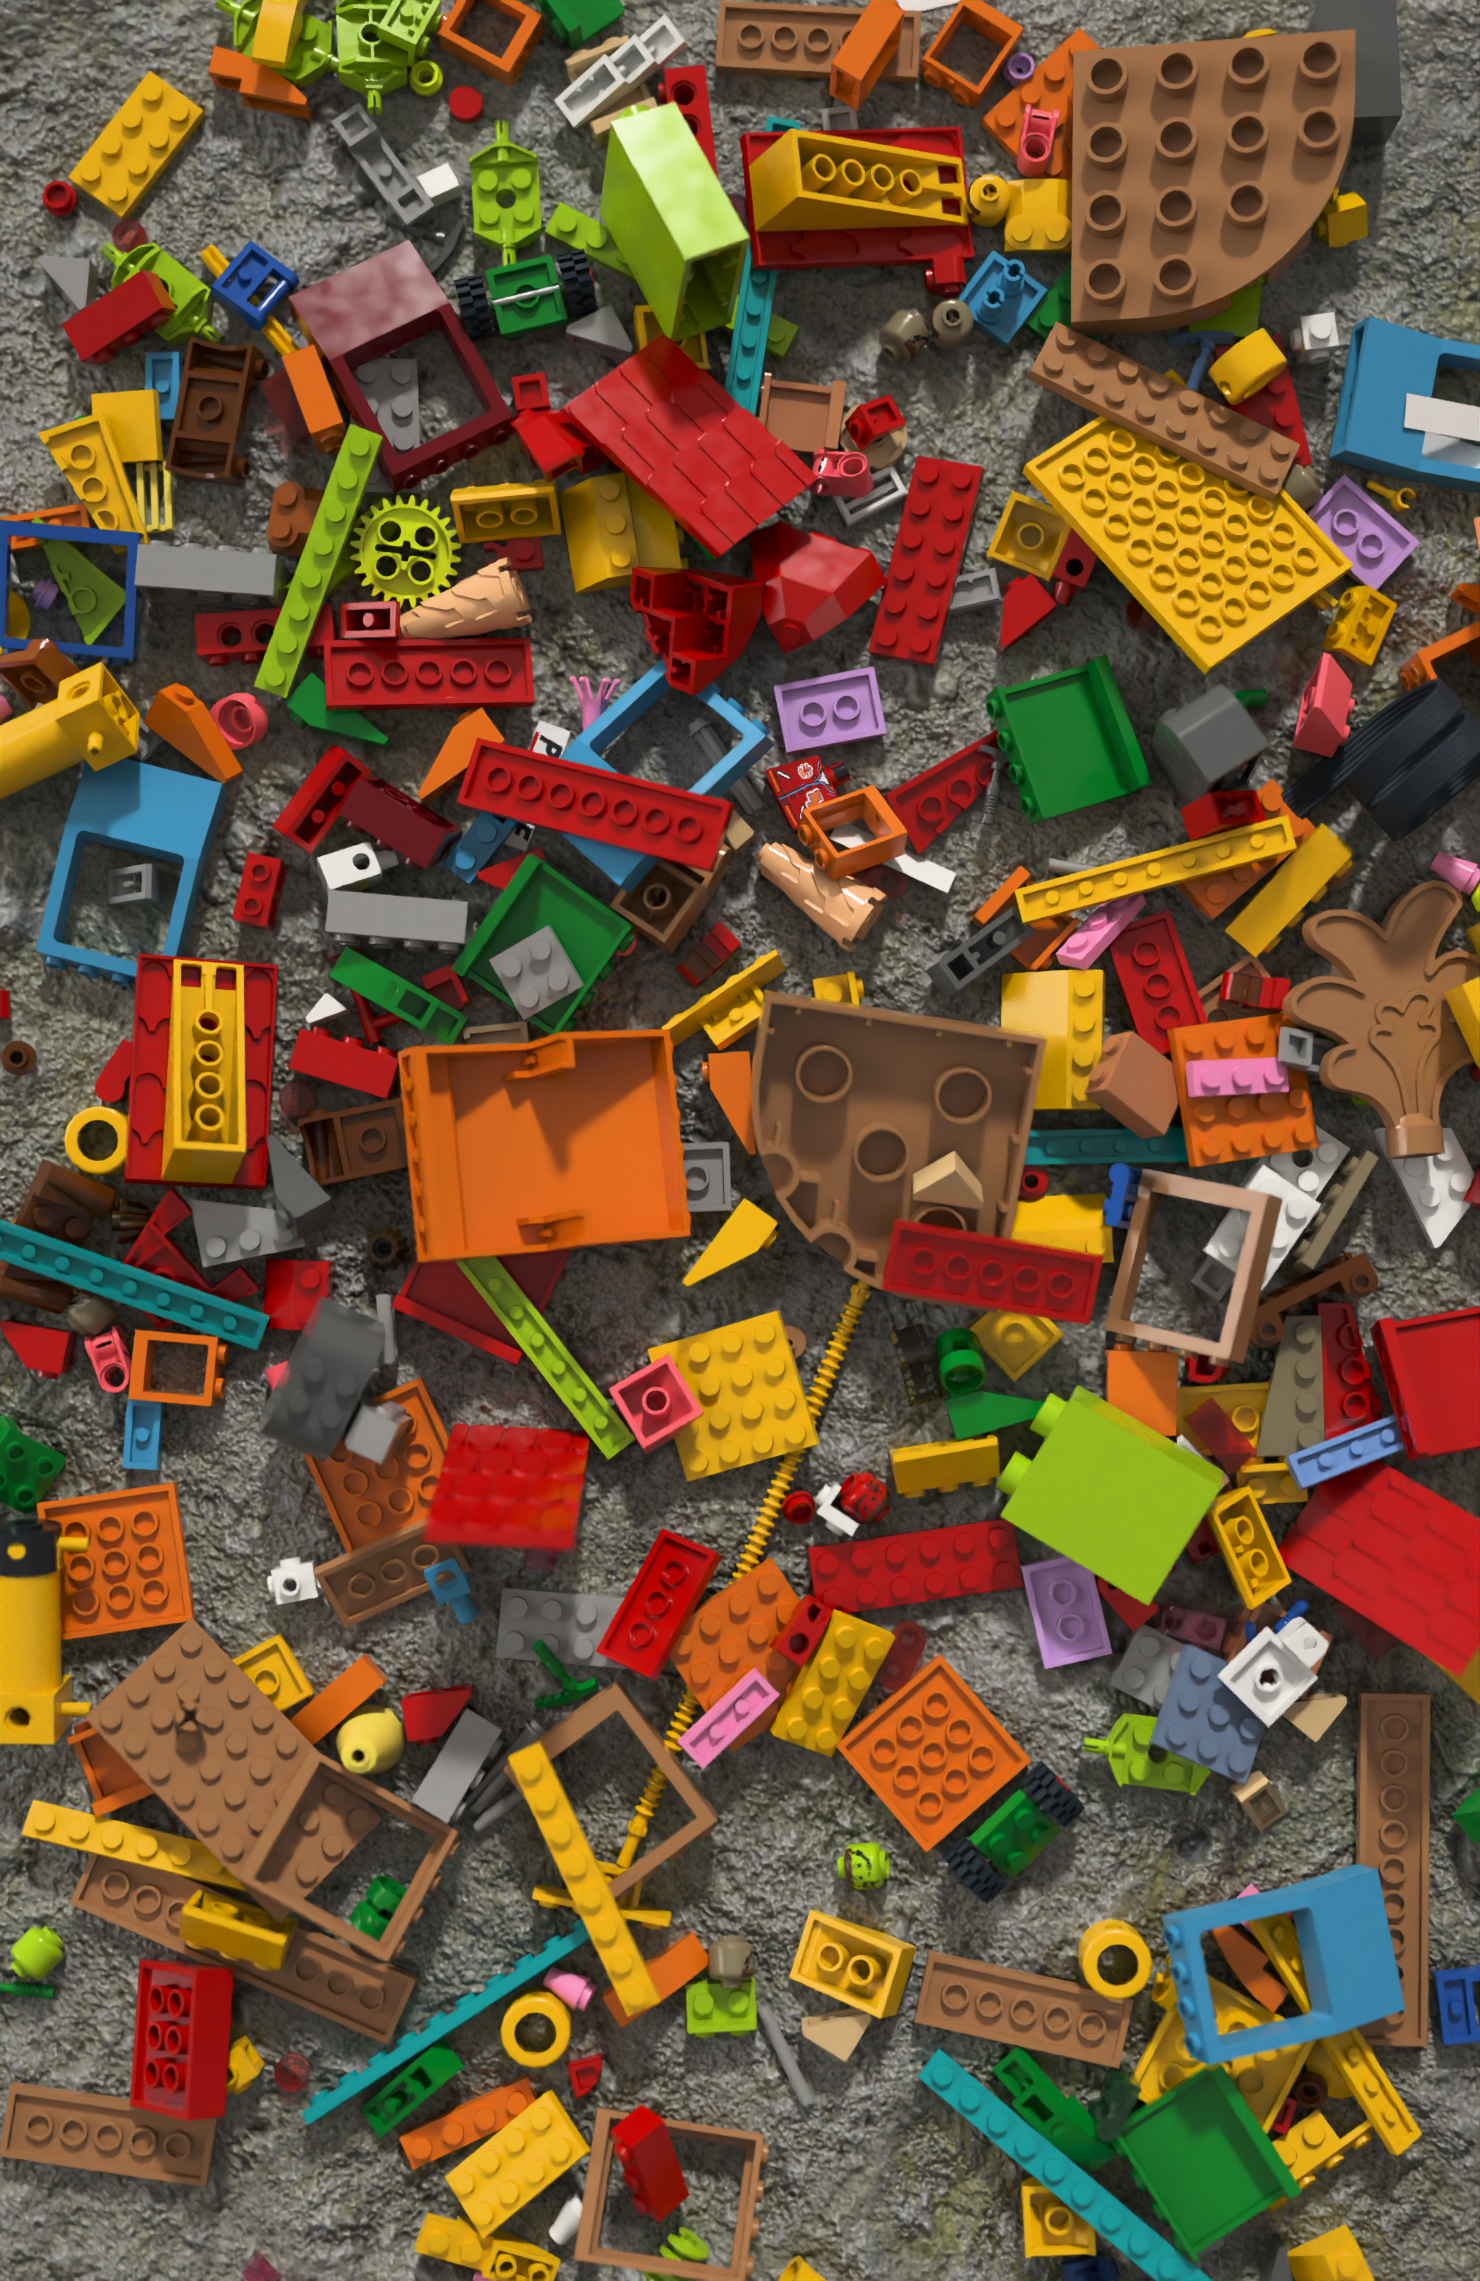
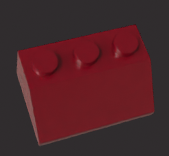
(398, 822)

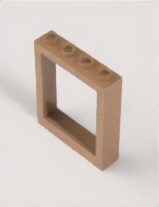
(1248, 1277)
(589, 1715)
(283, 1816)
(746, 2225)

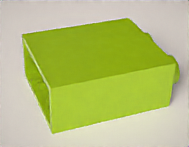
(672, 221)
(1108, 1492)

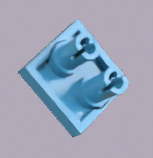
(1002, 297)

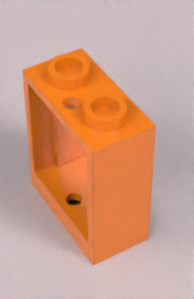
(986, 22)
(866, 52)
(516, 55)
(315, 399)
(876, 813)
(143, 1367)

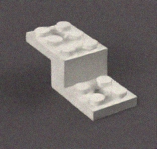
(1294, 1185)

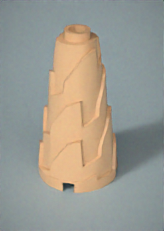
(472, 607)
(838, 907)

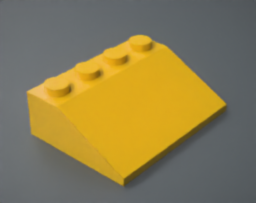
(1071, 1016)

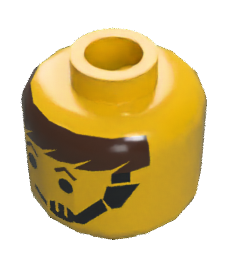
(987, 200)

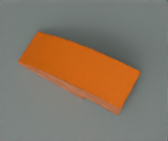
(257, 84)
(339, 1699)
(1248, 1963)
(669, 1972)

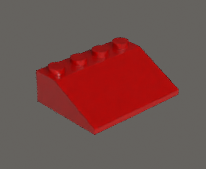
(182, 2039)

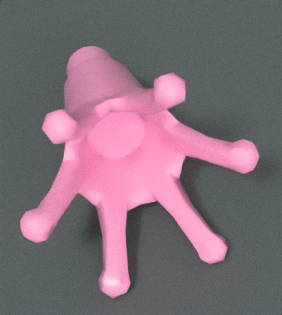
(593, 707)

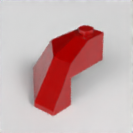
(555, 444)
(809, 581)
(695, 620)

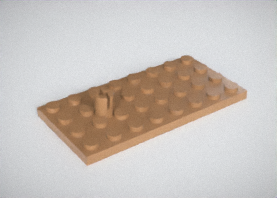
(224, 1762)

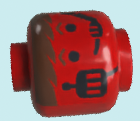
(864, 1498)

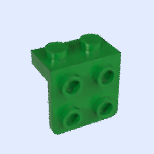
(579, 19)
(25, 1467)

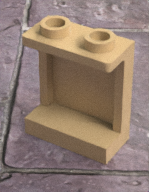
(581, 62)

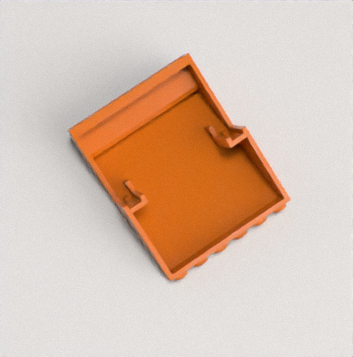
(543, 1144)

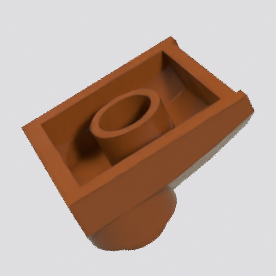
(292, 518)
(36, 671)

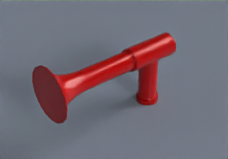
(370, 1024)

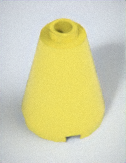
(370, 1740)

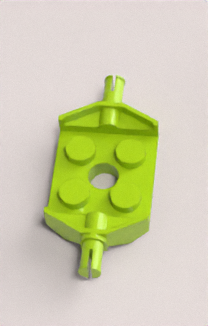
(313, 50)
(366, 65)
(501, 171)
(186, 291)
(1129, 1759)

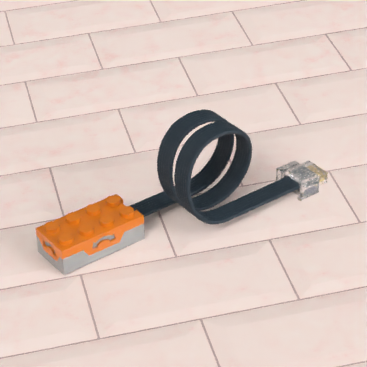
(1401, 759)

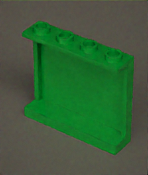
(1068, 740)
(582, 923)
(1203, 2159)

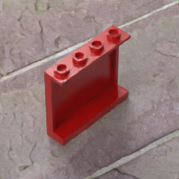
(449, 1301)
(1433, 1380)

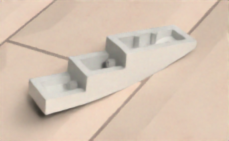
(621, 72)

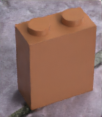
(1134, 1085)

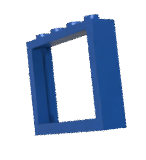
(133, 596)

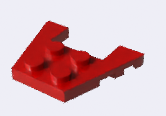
(161, 1256)

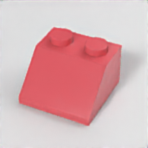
(1324, 709)
(656, 1403)

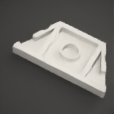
(1434, 1186)

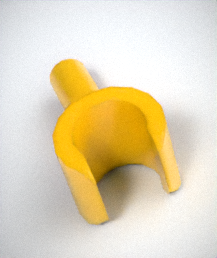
(1392, 495)

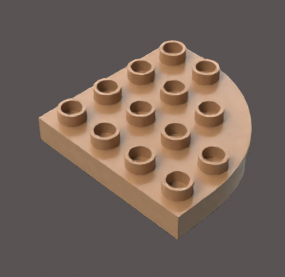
(1200, 171)
(869, 1097)

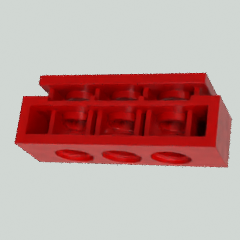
(689, 87)

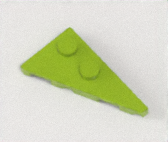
(90, 592)

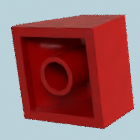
(294, 1289)

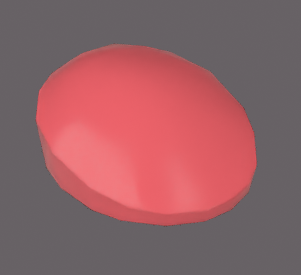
(240, 720)

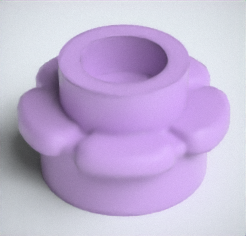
(1018, 61)
(45, 594)

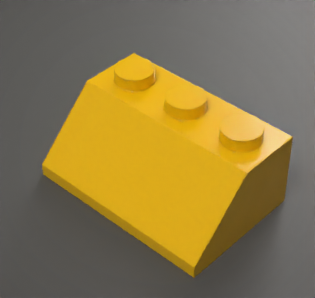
(506, 511)
(599, 533)
(1065, 1222)
(945, 1464)
(1246, 1546)
(236, 1930)
(1330, 2258)

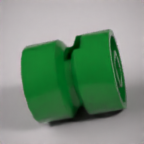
(960, 1361)
(375, 1913)

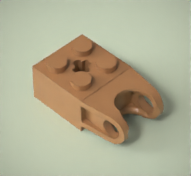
(686, 896)

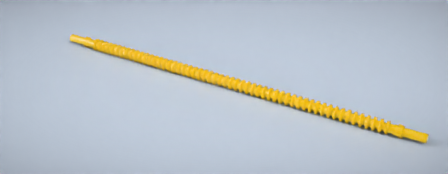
(859, 1293)

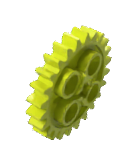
(409, 519)

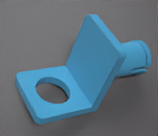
(453, 1591)

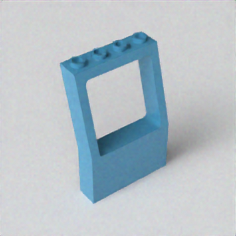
(1369, 423)
(143, 813)
(629, 867)
(1342, 1951)

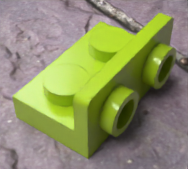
(410, 26)
(720, 2009)

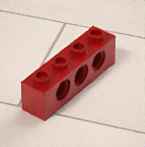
(215, 628)

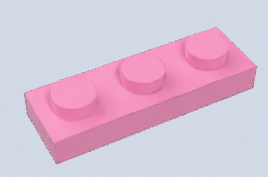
(1099, 931)
(1236, 1077)
(728, 1718)

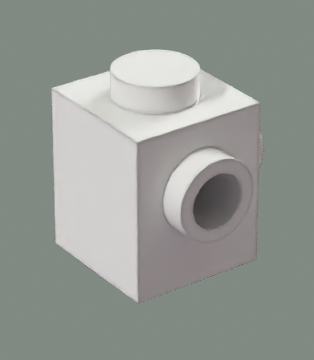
(1314, 338)
(294, 1580)

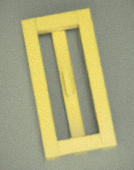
(155, 468)

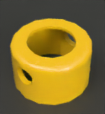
(1247, 367)
(114, 1164)
(1099, 1938)
(546, 2002)

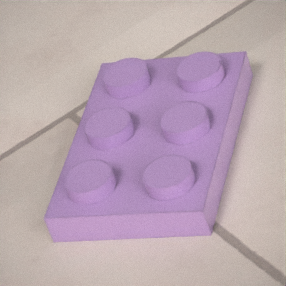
(1362, 532)
(829, 710)
(1065, 1611)

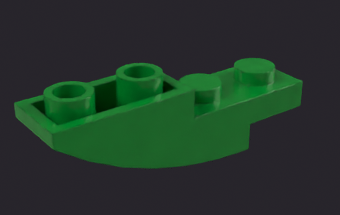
(398, 996)
(1056, 2118)

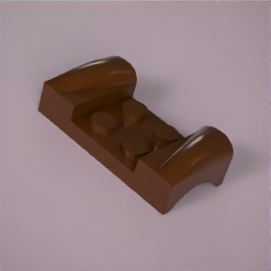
(213, 412)
(355, 1142)
(63, 1208)
(1339, 1275)

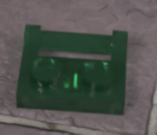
(1115, 2101)

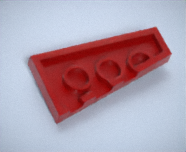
(942, 792)
(1346, 1375)

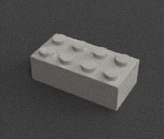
(210, 576)
(399, 921)

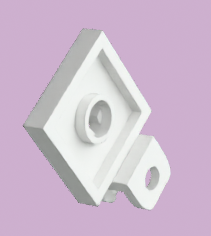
(1290, 1654)

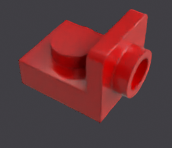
(874, 421)

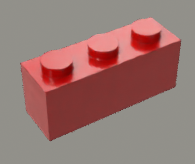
(120, 318)
(320, 799)
(345, 1062)
(649, 2163)

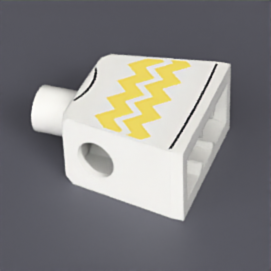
(339, 870)

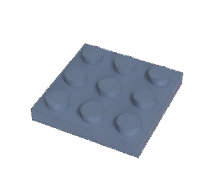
(1207, 1719)

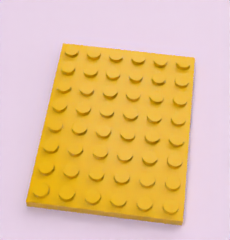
(1185, 541)

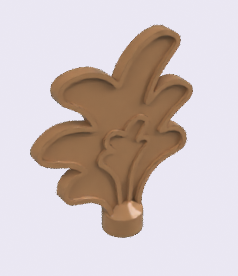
(1390, 1011)

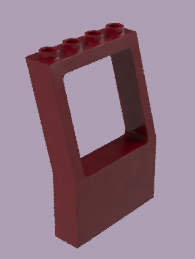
(381, 309)

